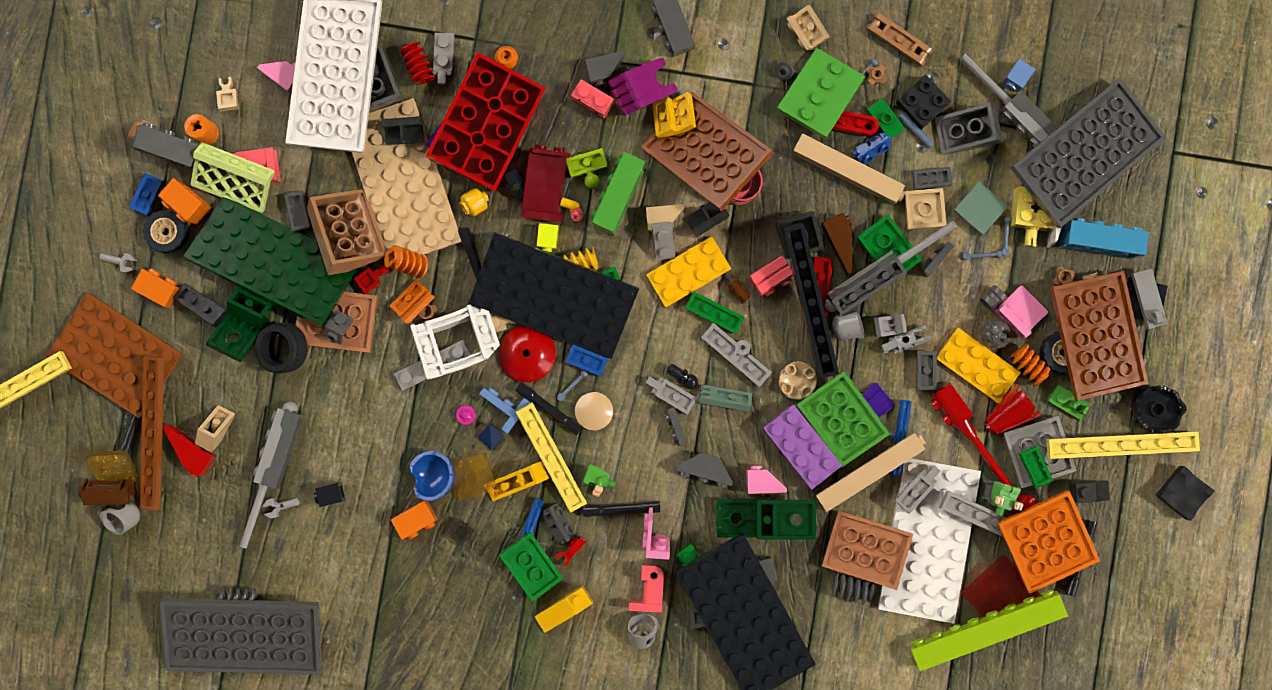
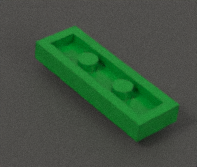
(714, 312)

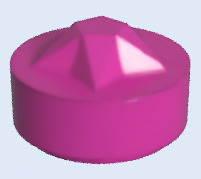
(466, 415)

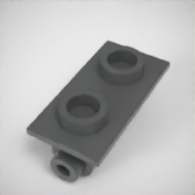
(563, 530)

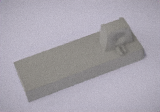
(1149, 299)

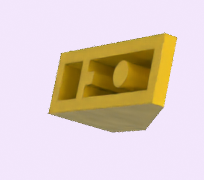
(519, 480)
(564, 609)

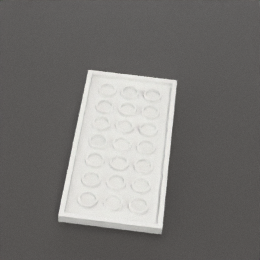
(334, 74)
(938, 546)

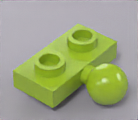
(587, 164)

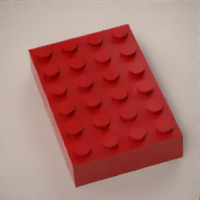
(485, 122)

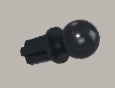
(689, 380)

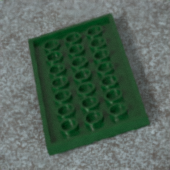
(268, 261)

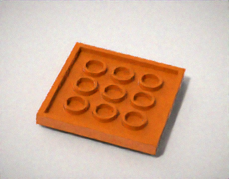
(1048, 541)

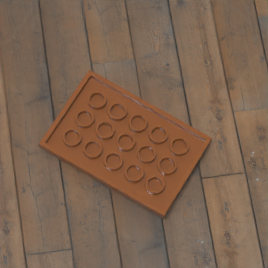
(711, 158)
(1099, 335)
(109, 352)

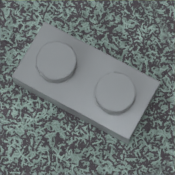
(663, 240)

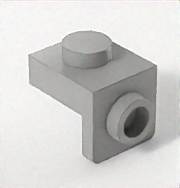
(890, 325)

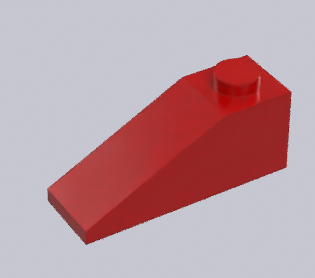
(192, 456)

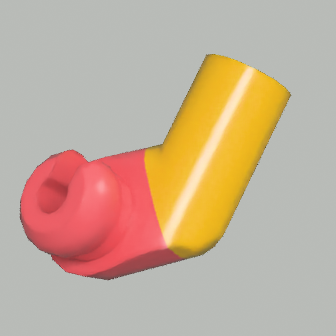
(574, 208)

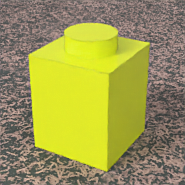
(547, 237)

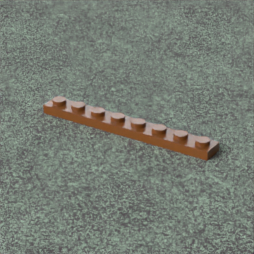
(151, 432)

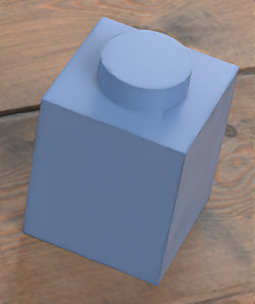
(1018, 75)

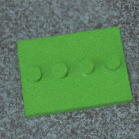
(820, 93)
(843, 418)

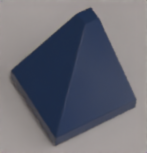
(491, 436)

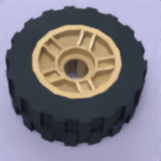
(156, 226)
(1051, 353)

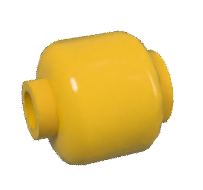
(474, 202)

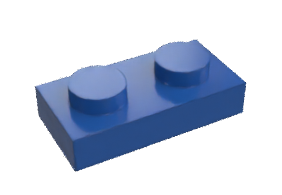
(146, 194)
(586, 360)

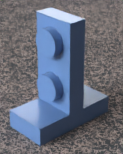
(506, 406)

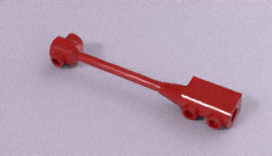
(957, 414)

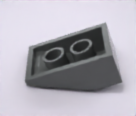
(969, 129)

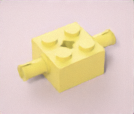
(1026, 218)

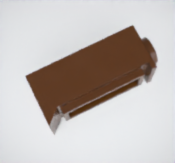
(106, 491)

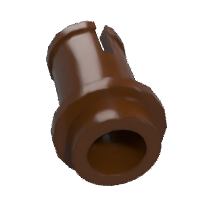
(738, 291)

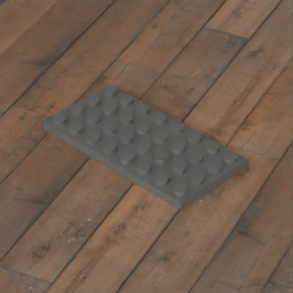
(1088, 153)
(241, 636)

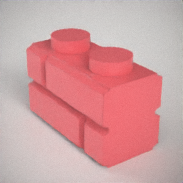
(592, 99)
(771, 275)

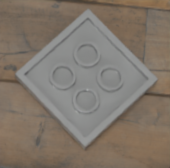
(1036, 434)

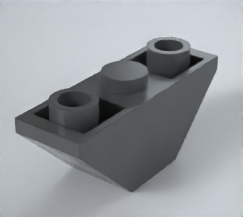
(706, 468)

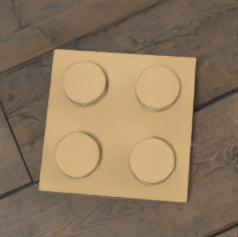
(925, 209)

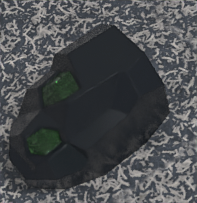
(514, 183)

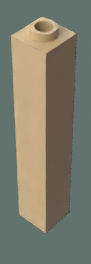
(849, 169)
(871, 471)

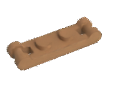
(899, 39)

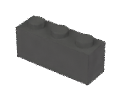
(673, 26)

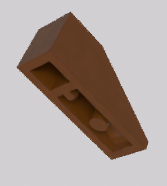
(839, 235)

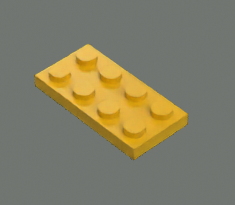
(688, 272)
(977, 365)

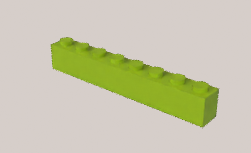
(988, 630)

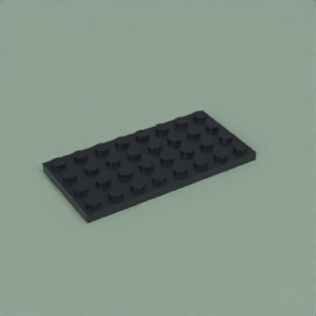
(553, 295)
(745, 616)

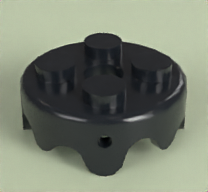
(1171, 405)

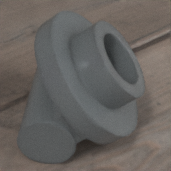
(784, 70)

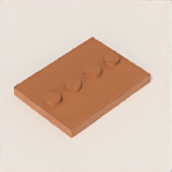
(359, 334)
(867, 550)

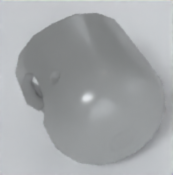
(847, 326)
(127, 517)
(646, 641)

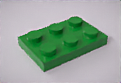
(887, 237)
(530, 566)

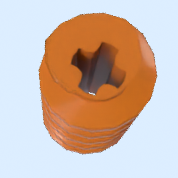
(201, 129)
(406, 261)
(1030, 364)

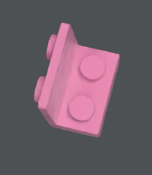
(1021, 312)
(655, 546)

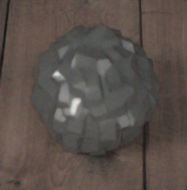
(993, 333)

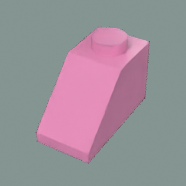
(280, 72)
(762, 481)

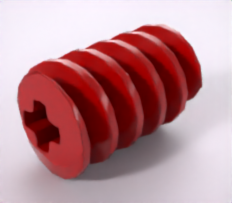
(416, 65)

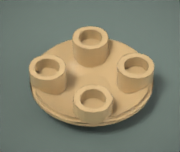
(797, 380)
(594, 411)

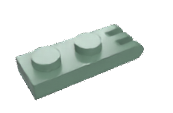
(725, 398)

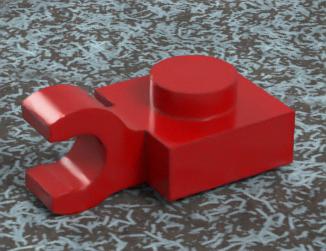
(369, 279)
(575, 545)

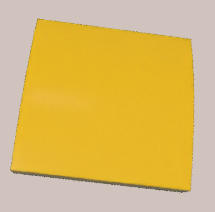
(674, 115)

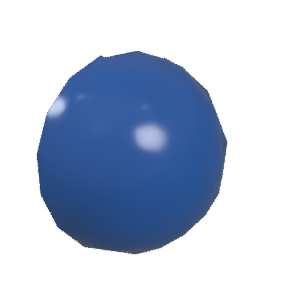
(433, 475)

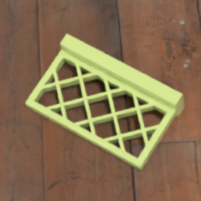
(234, 166)

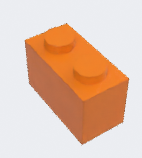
(155, 287)
(414, 520)

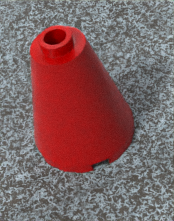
(1011, 411)

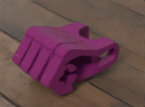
(639, 87)

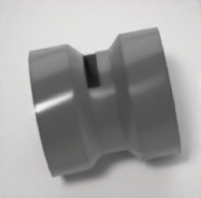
(993, 298)

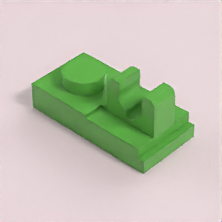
(1065, 401)

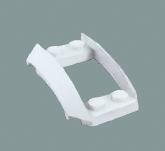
(428, 349)

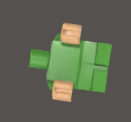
(597, 479)
(1005, 497)

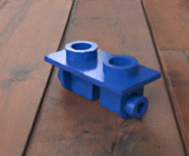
(879, 144)

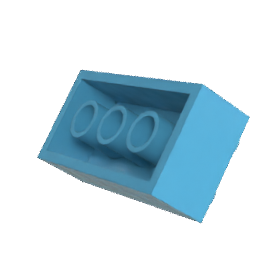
(1103, 239)

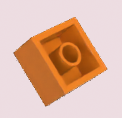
(185, 202)

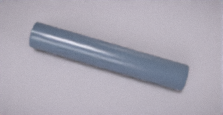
(916, 130)

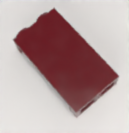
(544, 183)

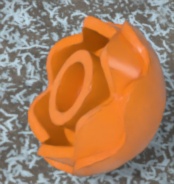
(508, 51)

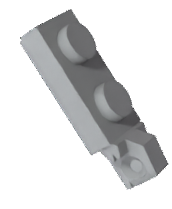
(443, 56)
(672, 394)
(917, 489)

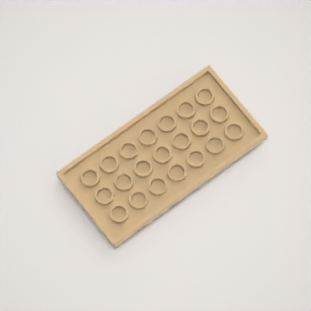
(405, 188)

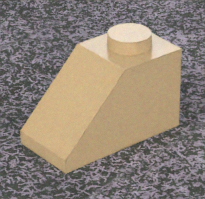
(663, 214)
(214, 428)

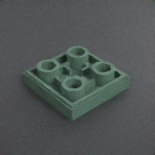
(980, 208)

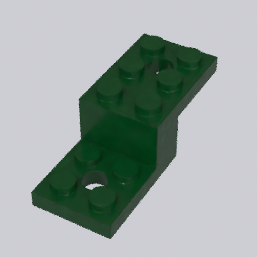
(245, 318)
(766, 518)

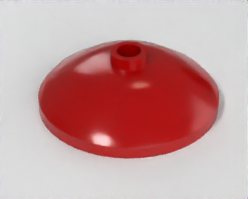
(534, 366)

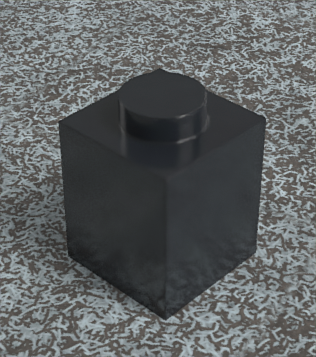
(329, 494)

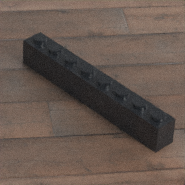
(810, 300)

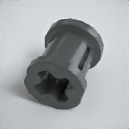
(988, 489)

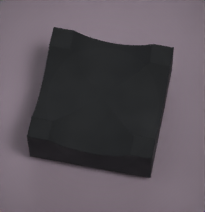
(923, 101)
(1184, 493)

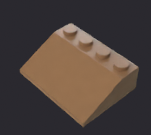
(346, 230)

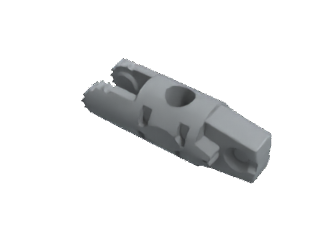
(897, 345)

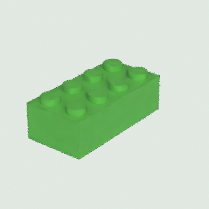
(618, 194)

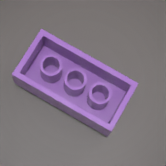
(801, 446)

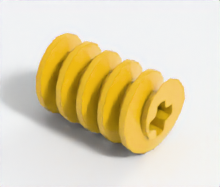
(586, 260)

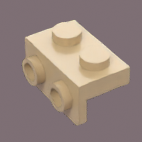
(808, 28)

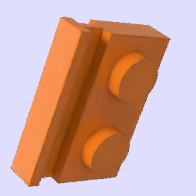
(412, 301)

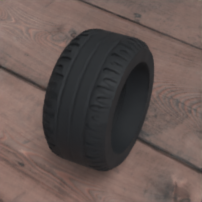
(265, 347)

